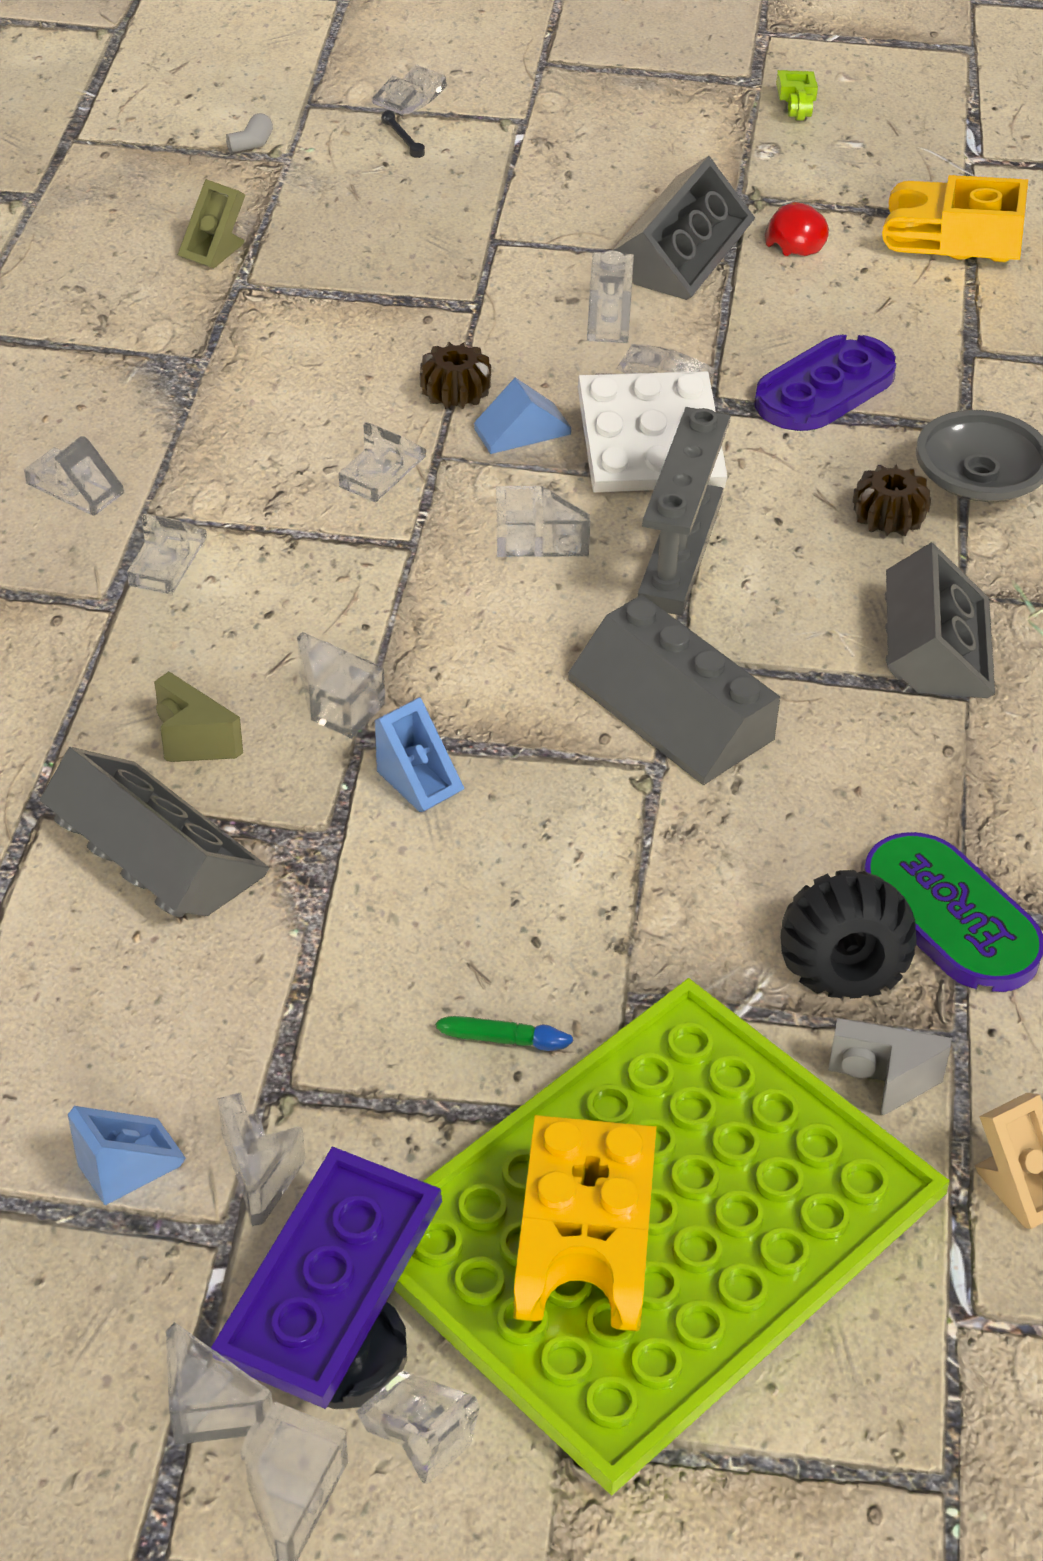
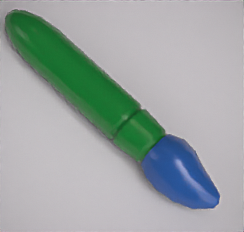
(504, 1032)

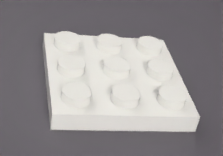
(633, 424)

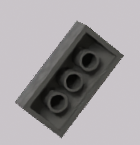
(686, 231)
(676, 690)
(150, 833)

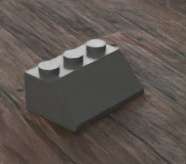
(938, 627)

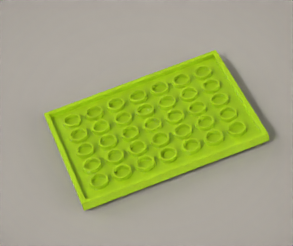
(755, 1221)

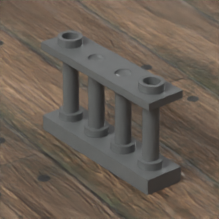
(684, 509)

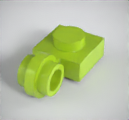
(799, 90)

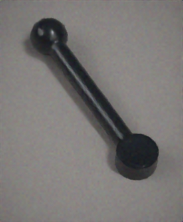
(416, 149)

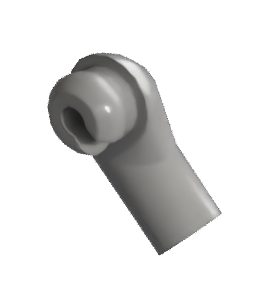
(253, 136)

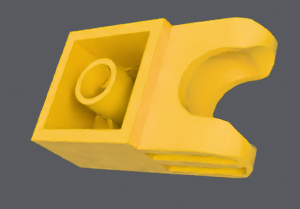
(958, 217)
(586, 1215)

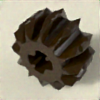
(455, 375)
(891, 500)

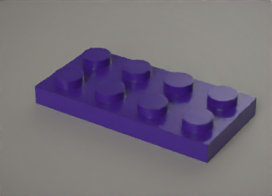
(328, 1276)

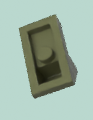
(210, 229)
(194, 723)

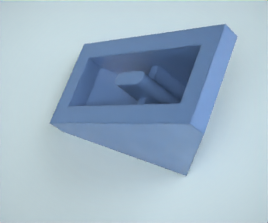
(519, 419)
(414, 757)
(121, 1150)

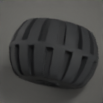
(848, 935)

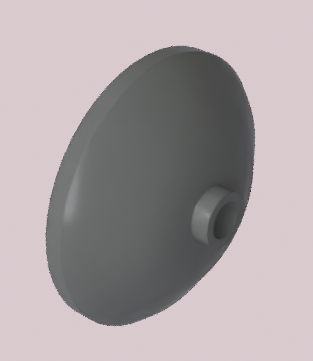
(982, 455)

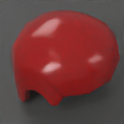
(797, 229)

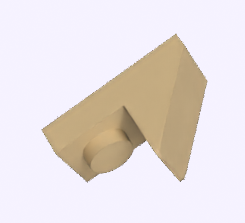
(1017, 1158)

